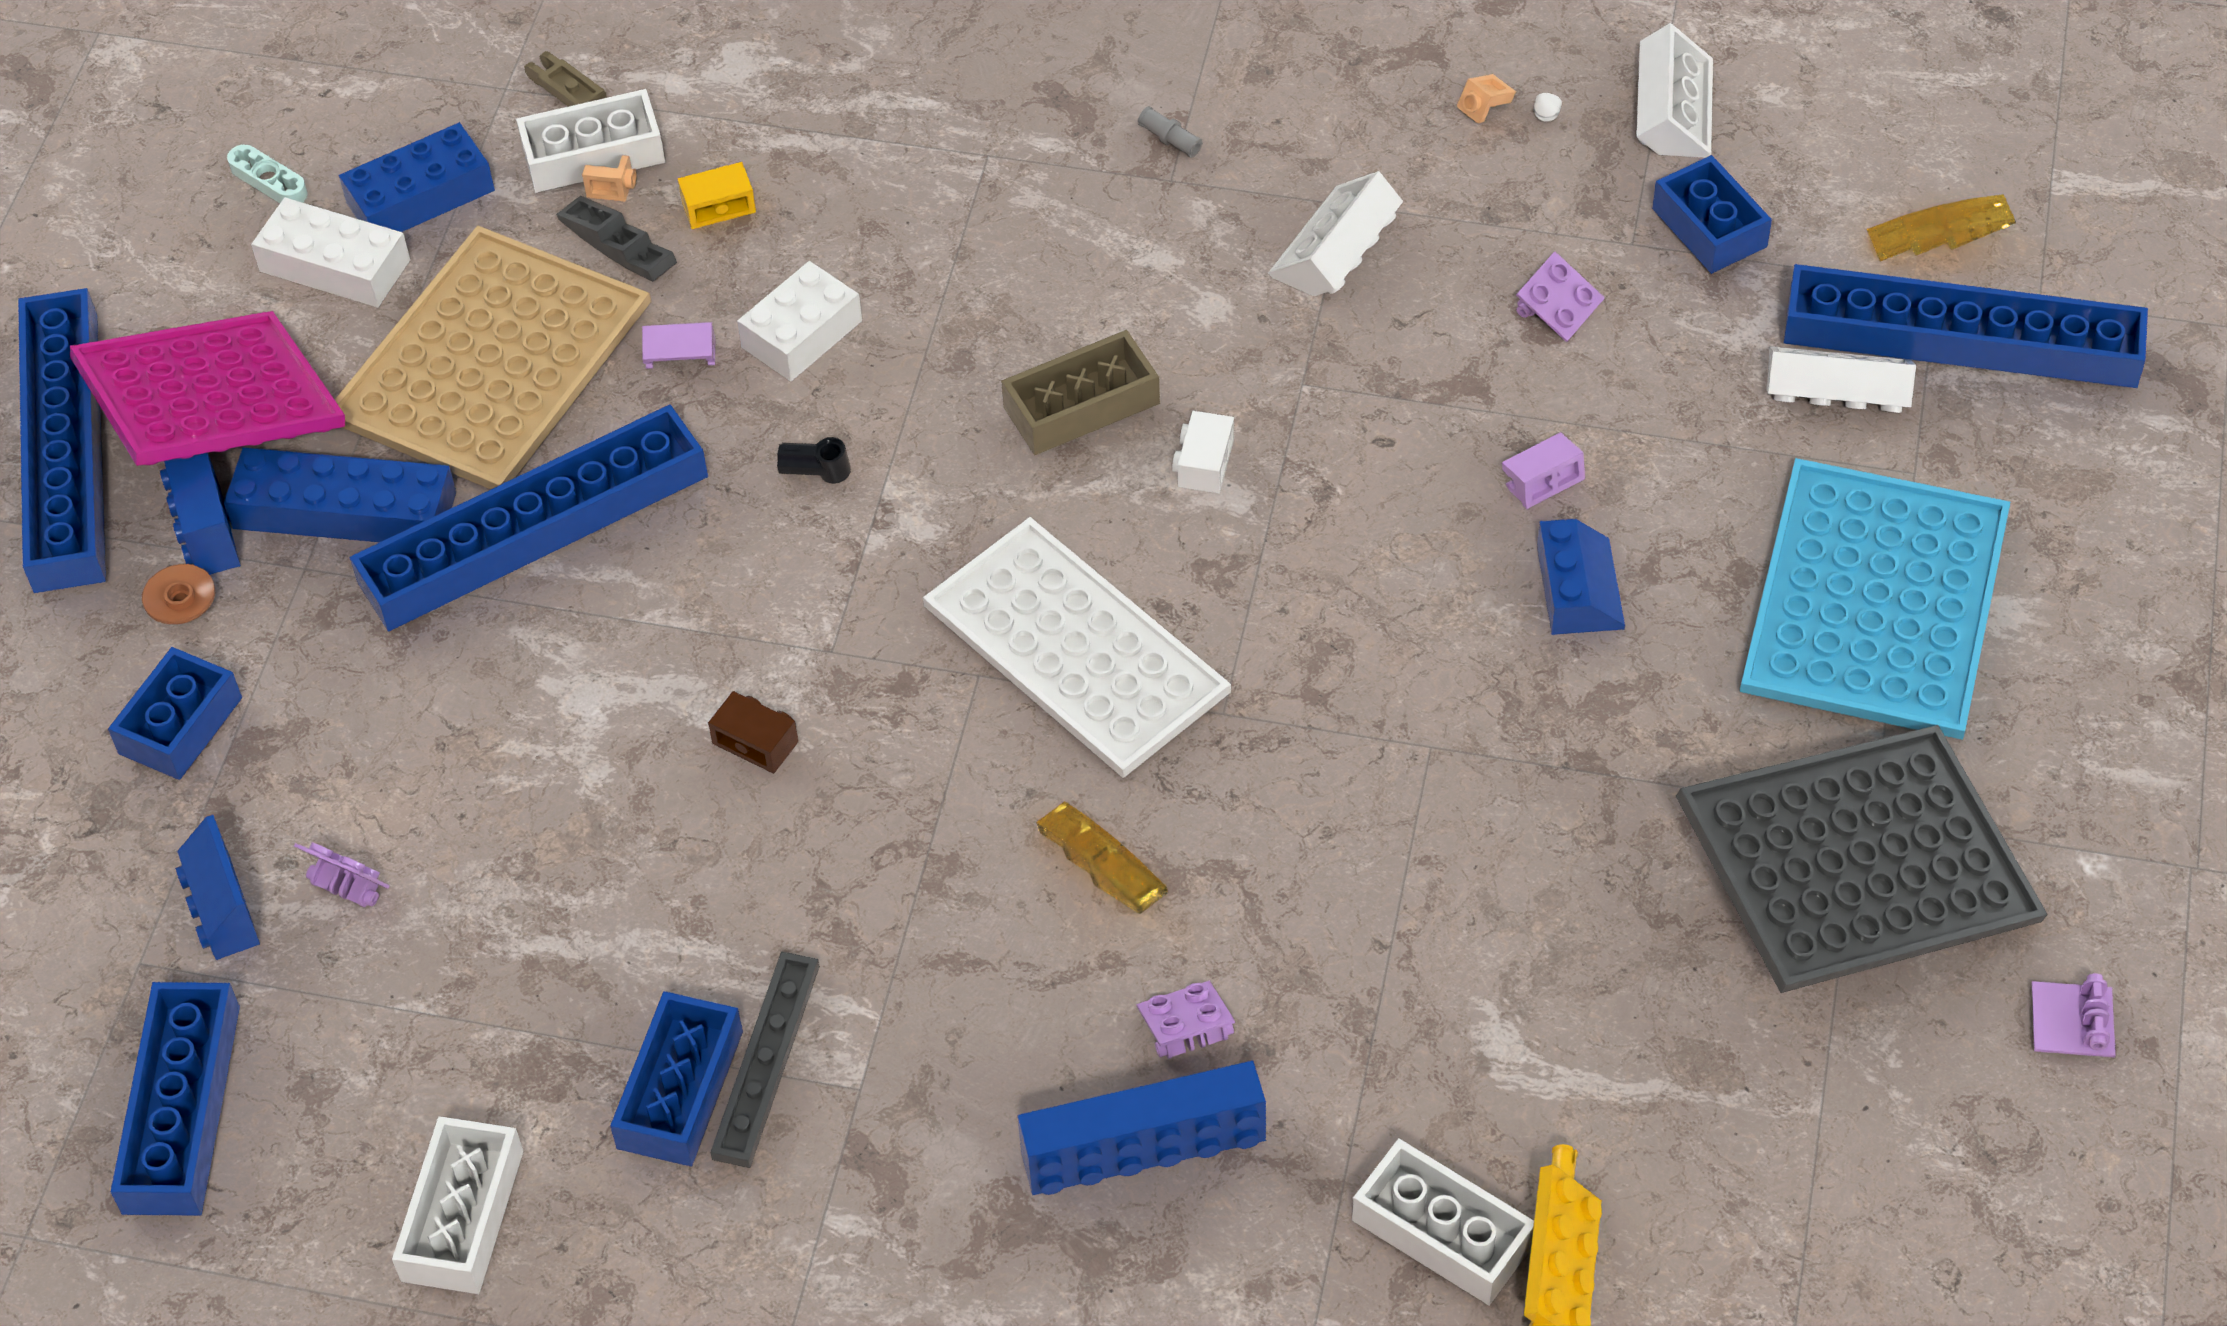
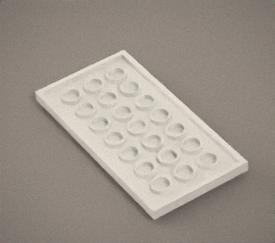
(1077, 646)

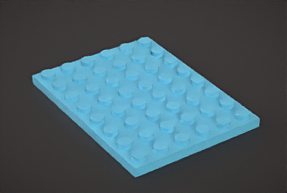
(1877, 598)

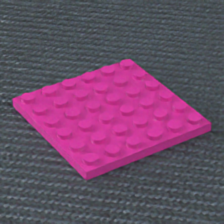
(206, 388)

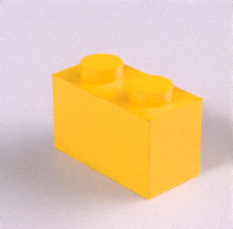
(716, 195)

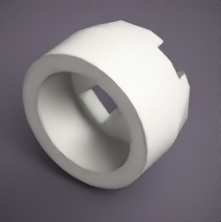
(1547, 107)

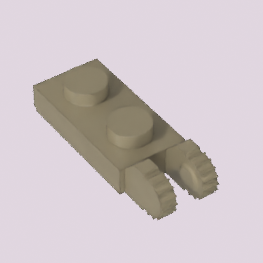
(563, 81)

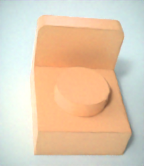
(1481, 94)
(608, 182)

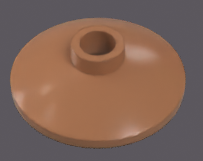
(176, 583)

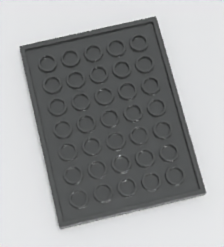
(1860, 857)

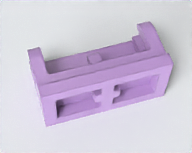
(678, 342)
(1544, 470)

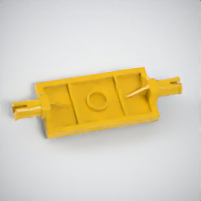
(1562, 1246)

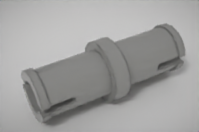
(1170, 132)

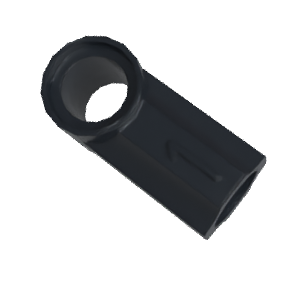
(824, 459)

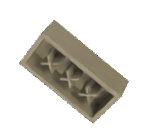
(1080, 392)

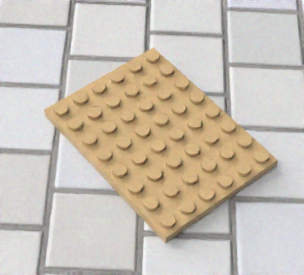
(489, 358)

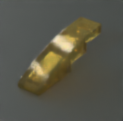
(1942, 224)
(1103, 857)

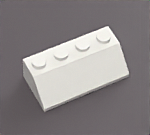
(1674, 95)
(1338, 235)
(1840, 377)

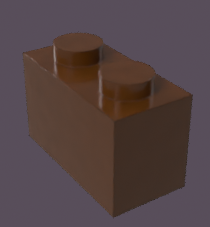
(753, 731)

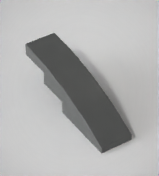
(616, 239)

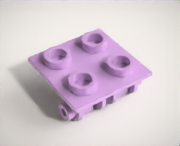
(1558, 297)
(343, 876)
(1184, 1015)
(2074, 1017)

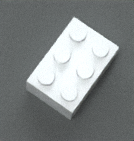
(800, 320)

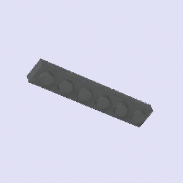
(765, 1060)

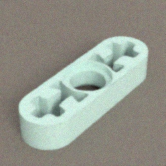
(261, 163)

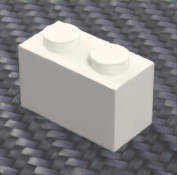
(1204, 451)

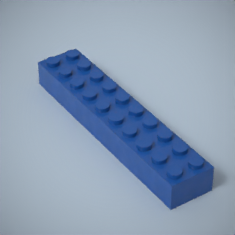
(1967, 326)
(59, 445)
(528, 517)

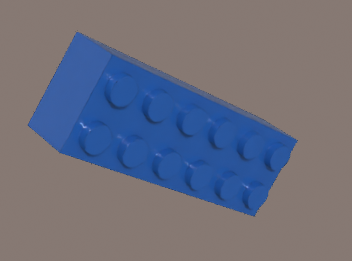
(334, 494)
(175, 1099)
(1142, 1128)

